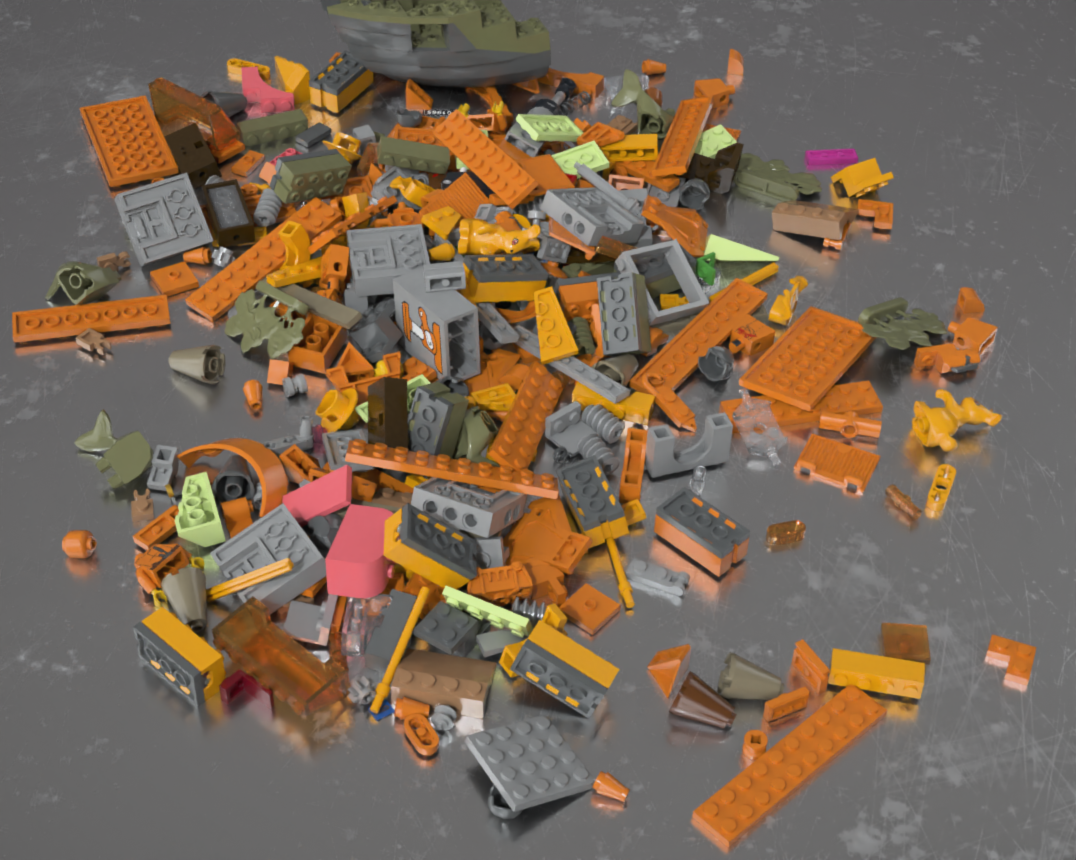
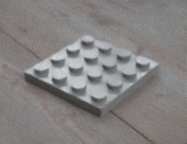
(529, 762)

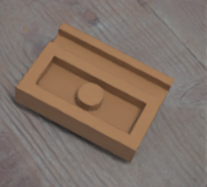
(623, 124)

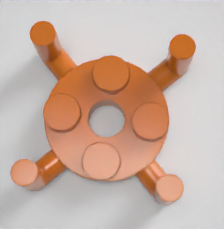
(401, 217)

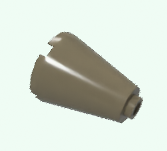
(200, 363)
(618, 368)
(188, 596)
(747, 681)

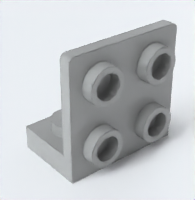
(552, 248)
(566, 428)
(310, 621)

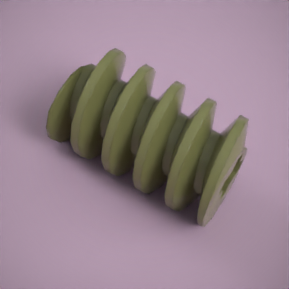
(582, 337)

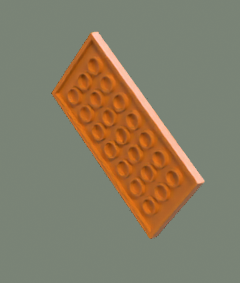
(128, 141)
(808, 359)

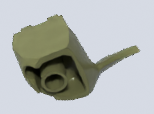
(650, 116)
(83, 282)
(475, 435)
(127, 455)

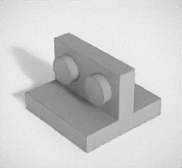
(490, 552)

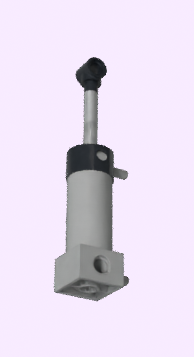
(521, 138)

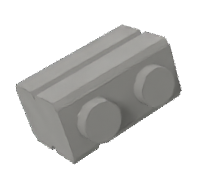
(444, 276)

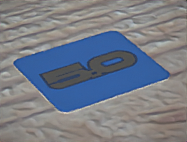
(385, 710)

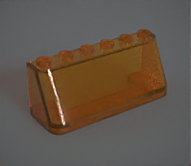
(175, 102)
(279, 660)

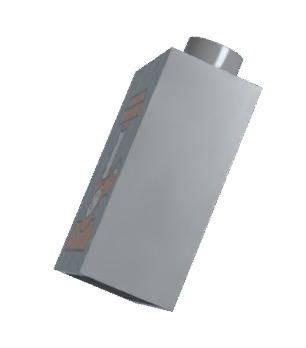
(437, 327)

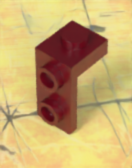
(240, 681)

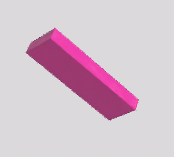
(832, 156)

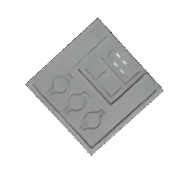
(591, 215)
(163, 219)
(384, 254)
(467, 506)
(267, 542)

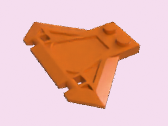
(679, 223)
(492, 367)
(545, 538)

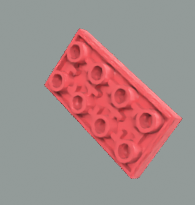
(320, 496)

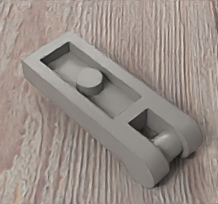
(657, 577)

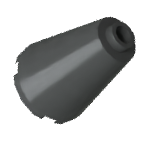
(229, 102)
(234, 480)

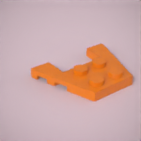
(339, 379)

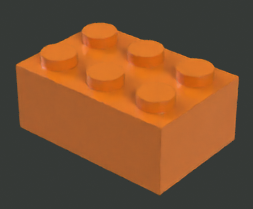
(319, 344)

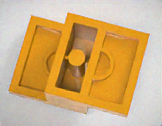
(862, 178)

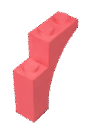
(258, 91)

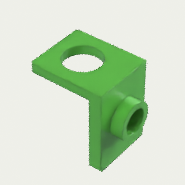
(704, 270)

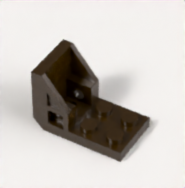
(716, 172)

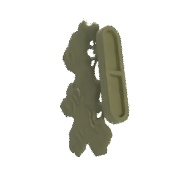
(771, 178)
(262, 323)
(900, 332)

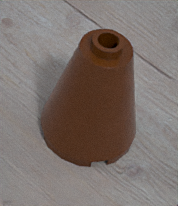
(702, 703)

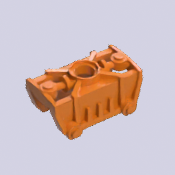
(501, 584)

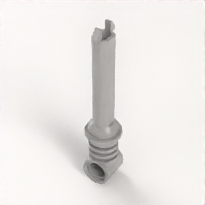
(628, 203)

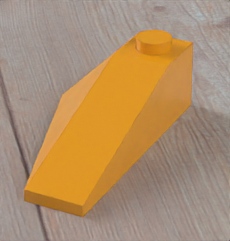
(293, 78)

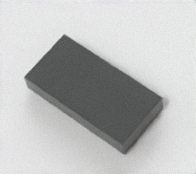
(313, 134)

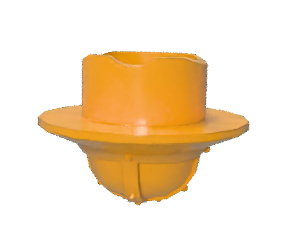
(346, 145)
(338, 410)

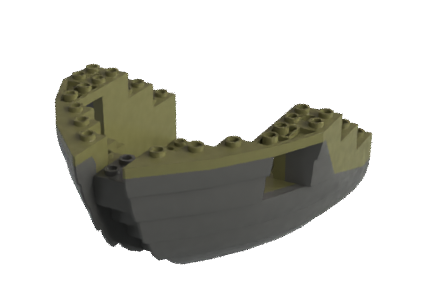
(442, 41)

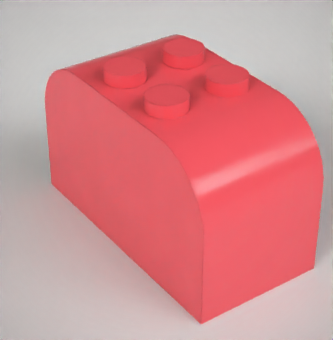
(357, 557)

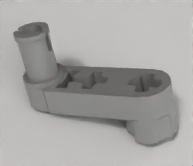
(303, 439)

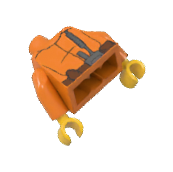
(491, 122)
(158, 563)

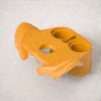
(411, 189)
(786, 304)

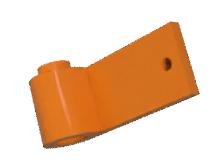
(237, 515)

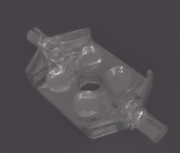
(758, 414)

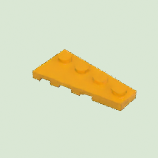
(298, 273)
(553, 331)

